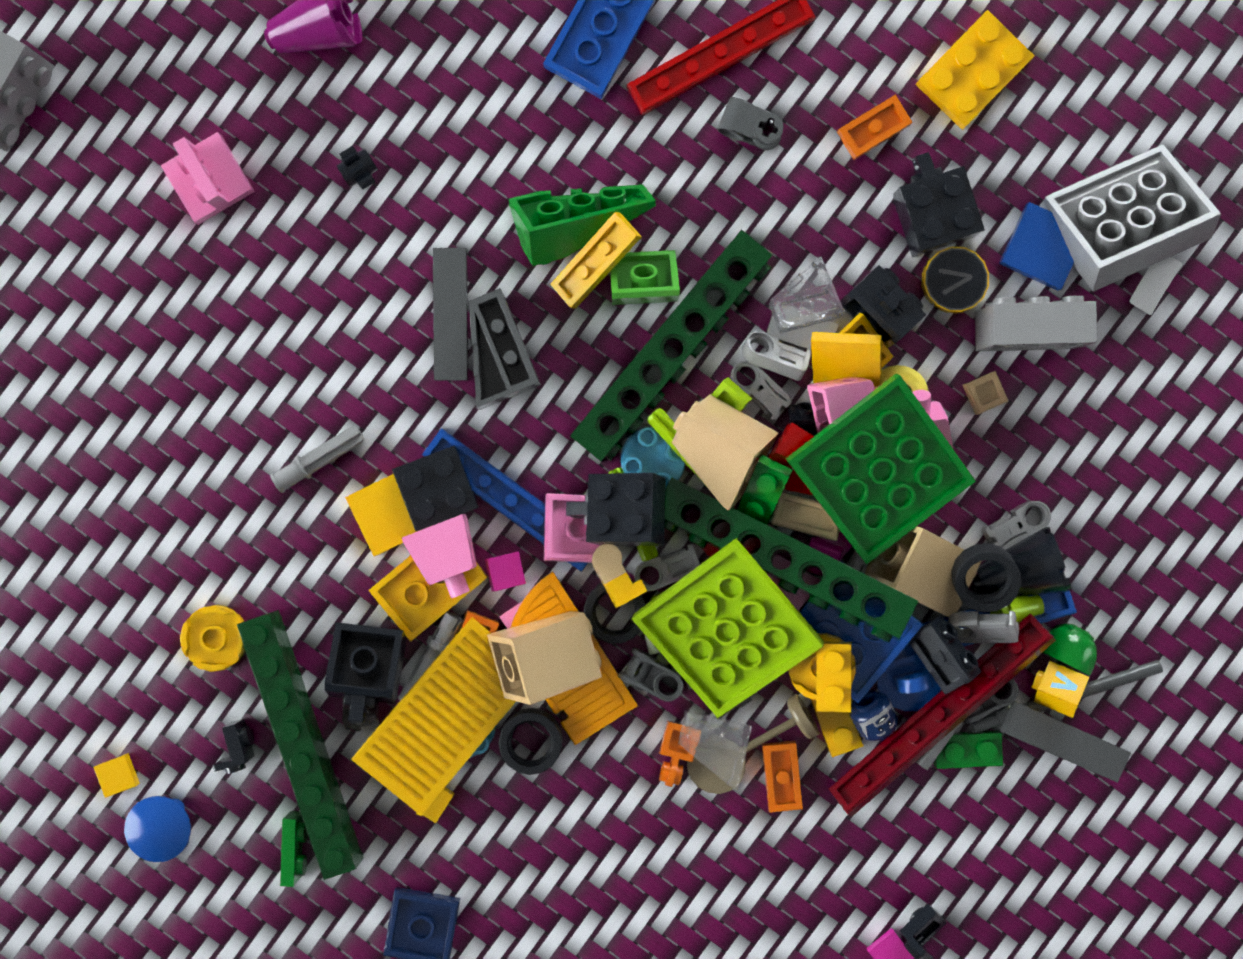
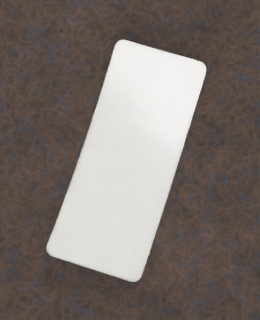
(1155, 284)

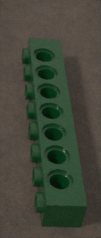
(742, 252)
(898, 606)

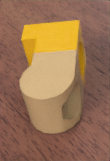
(609, 568)

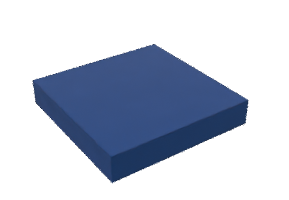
(1038, 248)

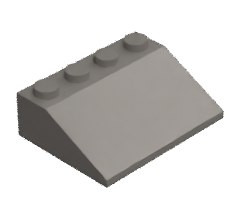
(1132, 217)

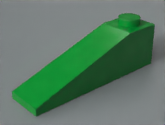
(564, 224)

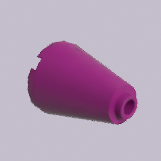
(314, 26)

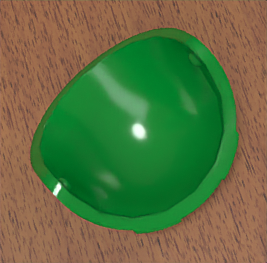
(1073, 647)

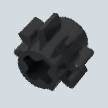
(357, 167)

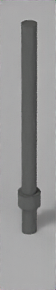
(1092, 688)

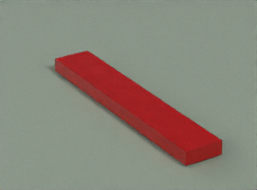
(719, 53)

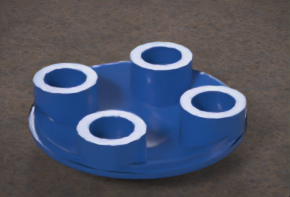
(157, 828)

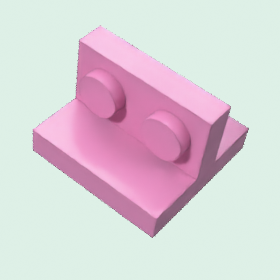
(206, 177)

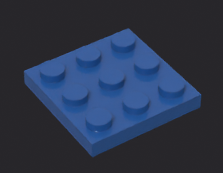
(870, 653)

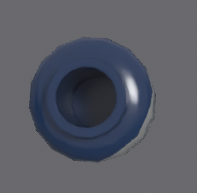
(874, 716)

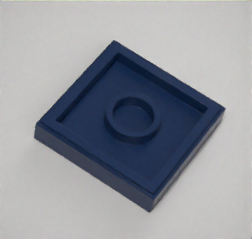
(421, 925)

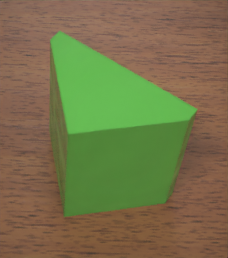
(645, 278)

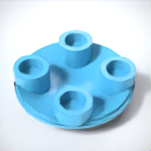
(650, 453)

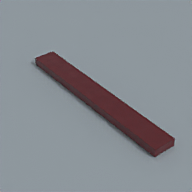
(939, 718)

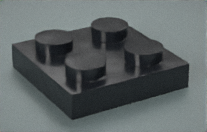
(435, 488)

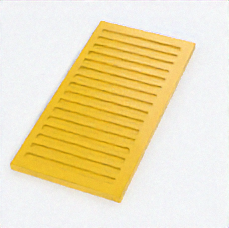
(438, 721)

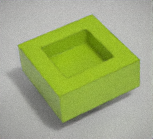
(732, 394)

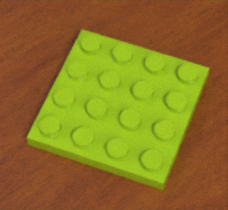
(727, 629)

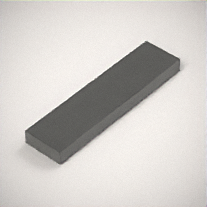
(450, 314)
(1065, 741)

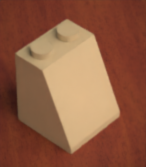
(722, 446)
(922, 569)
(545, 657)

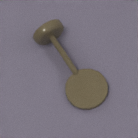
(711, 783)

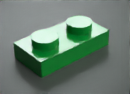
(764, 489)
(971, 750)
(292, 861)

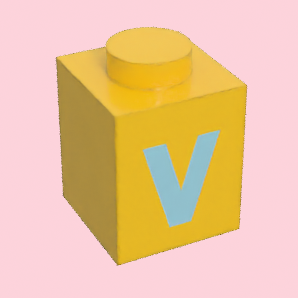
(1059, 688)

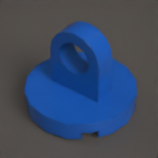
(908, 686)

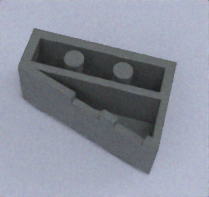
(499, 354)

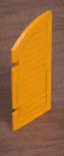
(588, 705)

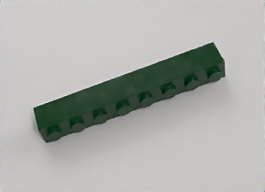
(301, 744)

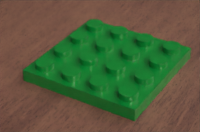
(881, 468)

